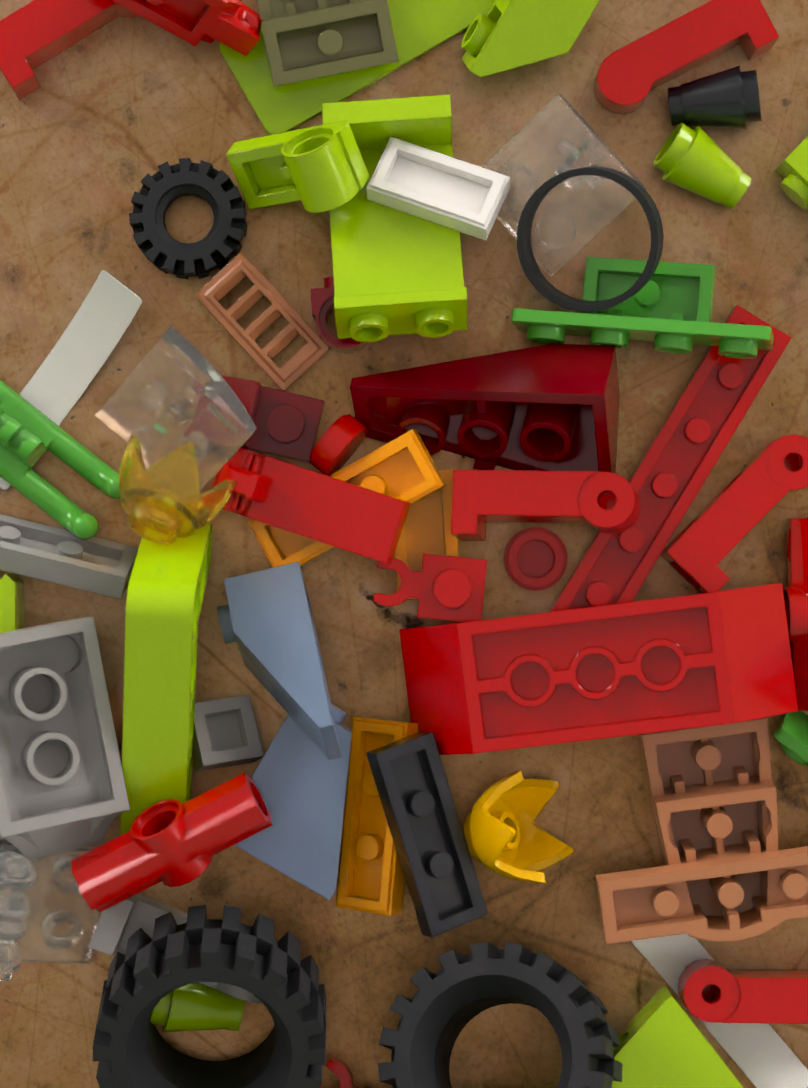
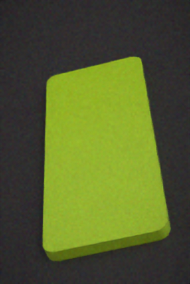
(416, 30)

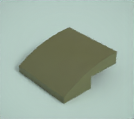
(325, 37)

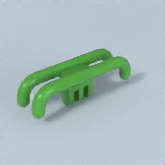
(24, 439)

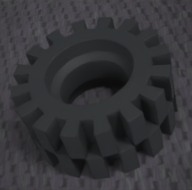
(179, 181)

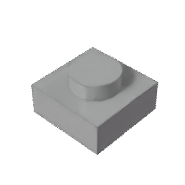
(225, 733)

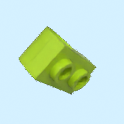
(305, 164)

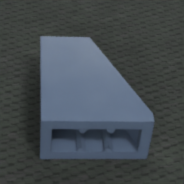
(305, 806)

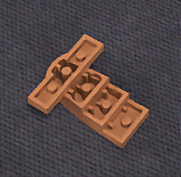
(717, 843)

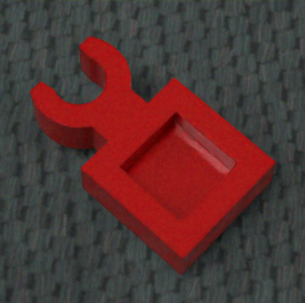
(446, 587)

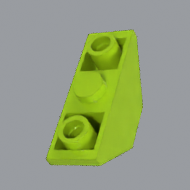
(523, 33)

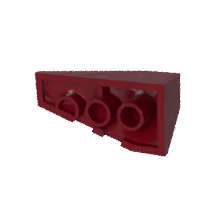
(505, 409)

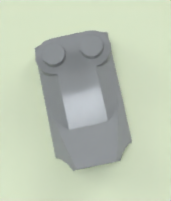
(56, 740)

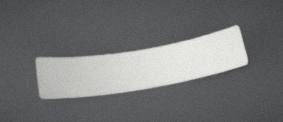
(81, 349)
(751, 1045)

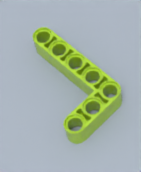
(161, 670)

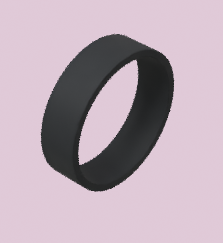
(525, 249)

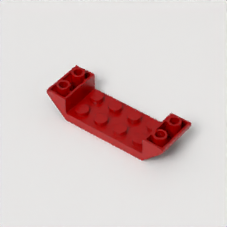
(601, 671)

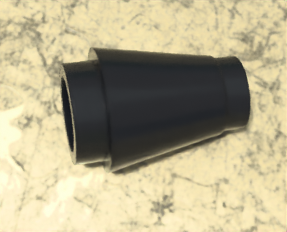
(717, 100)

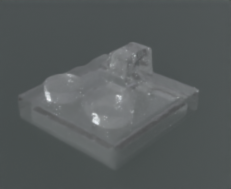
(574, 209)

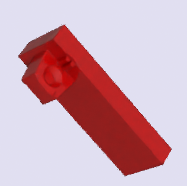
(314, 505)

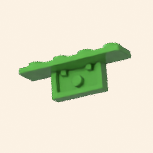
(669, 310)

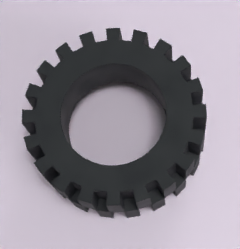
(221, 952)
(489, 979)

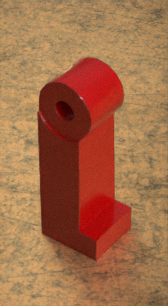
(44, 31)
(679, 47)
(540, 497)
(736, 510)
(744, 995)

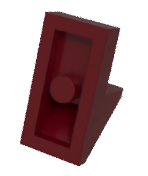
(284, 420)

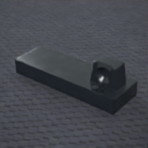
(427, 833)

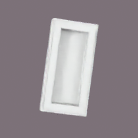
(438, 188)

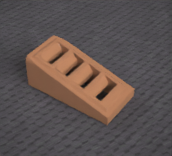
(227, 280)

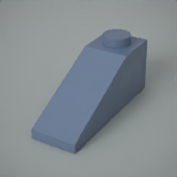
(279, 645)

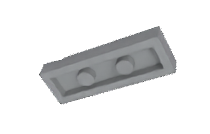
(64, 558)

